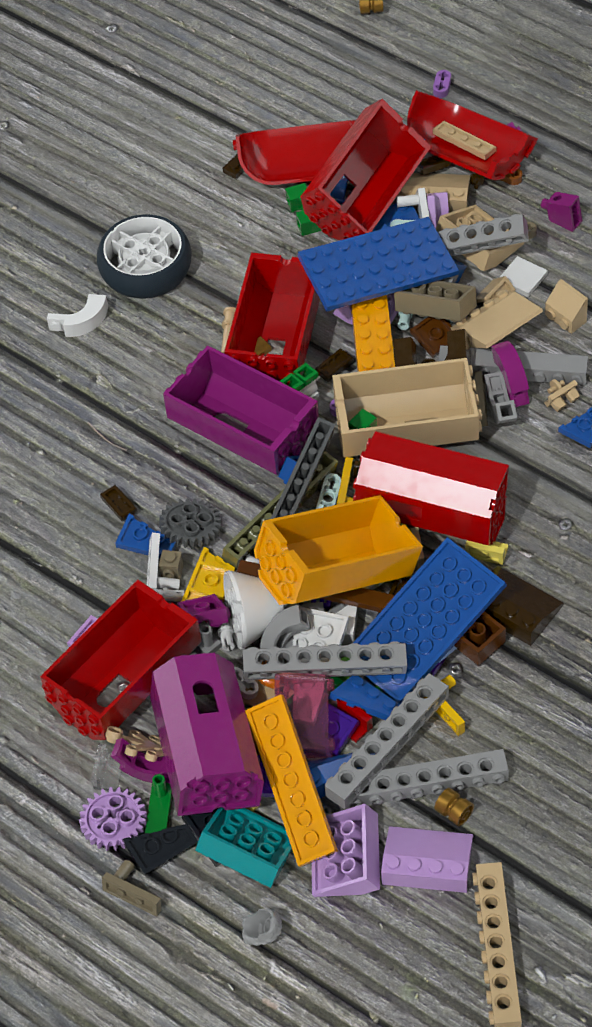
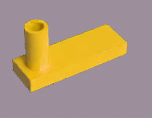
(342, 498)
(448, 714)

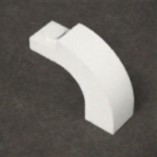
(83, 321)

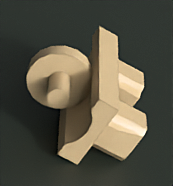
(555, 399)

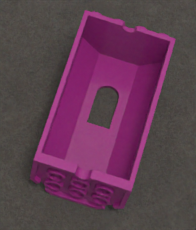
(275, 413)
(205, 754)

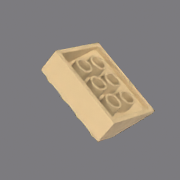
(454, 184)
(471, 215)
(497, 318)

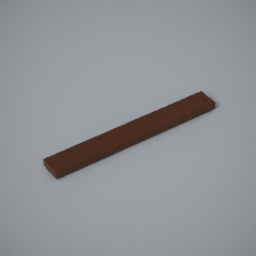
(358, 597)

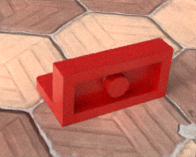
(365, 719)

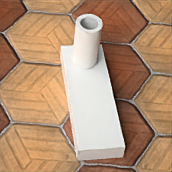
(417, 199)
(152, 579)

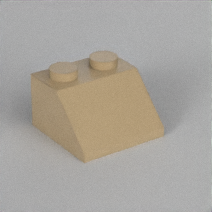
(567, 307)

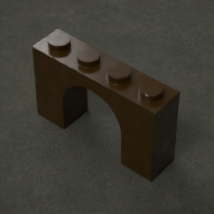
(457, 342)

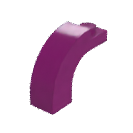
(509, 363)
(138, 766)

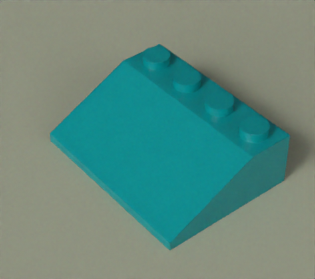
(246, 844)

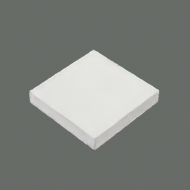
(524, 276)

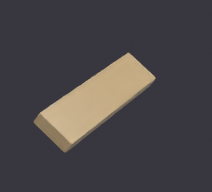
(464, 140)

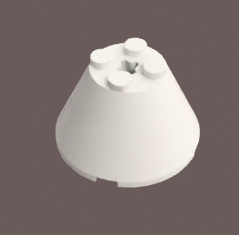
(250, 607)

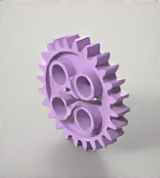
(112, 818)

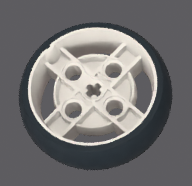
(144, 256)

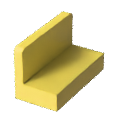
(493, 553)

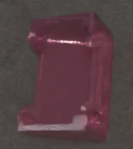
(308, 706)

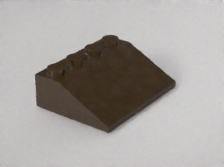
(522, 607)

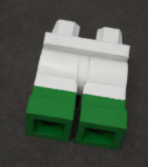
(303, 383)

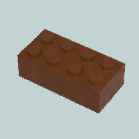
(482, 639)

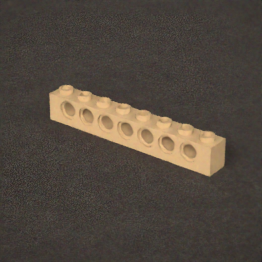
(492, 875)

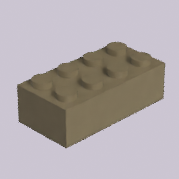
(437, 300)

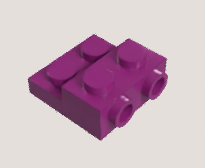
(207, 609)

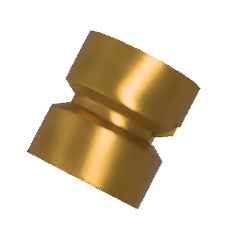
(368, 5)
(454, 807)

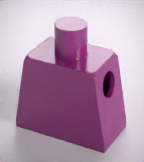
(563, 210)

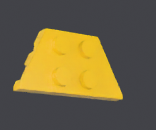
(207, 577)

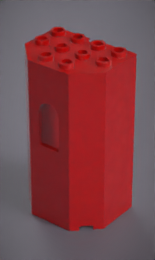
(377, 159)
(278, 306)
(435, 487)
(127, 641)

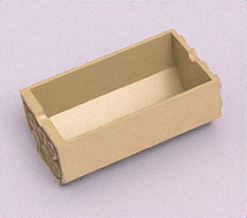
(415, 402)

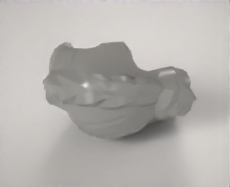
(261, 927)

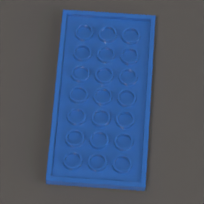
(377, 263)
(431, 614)

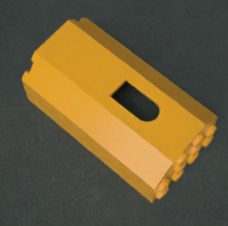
(334, 550)

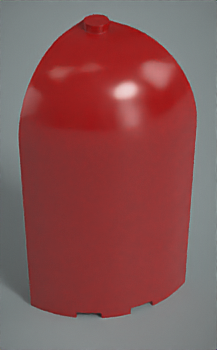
(511, 144)
(288, 152)

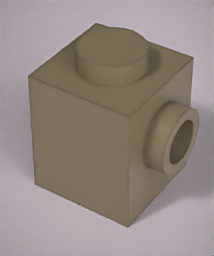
(171, 564)

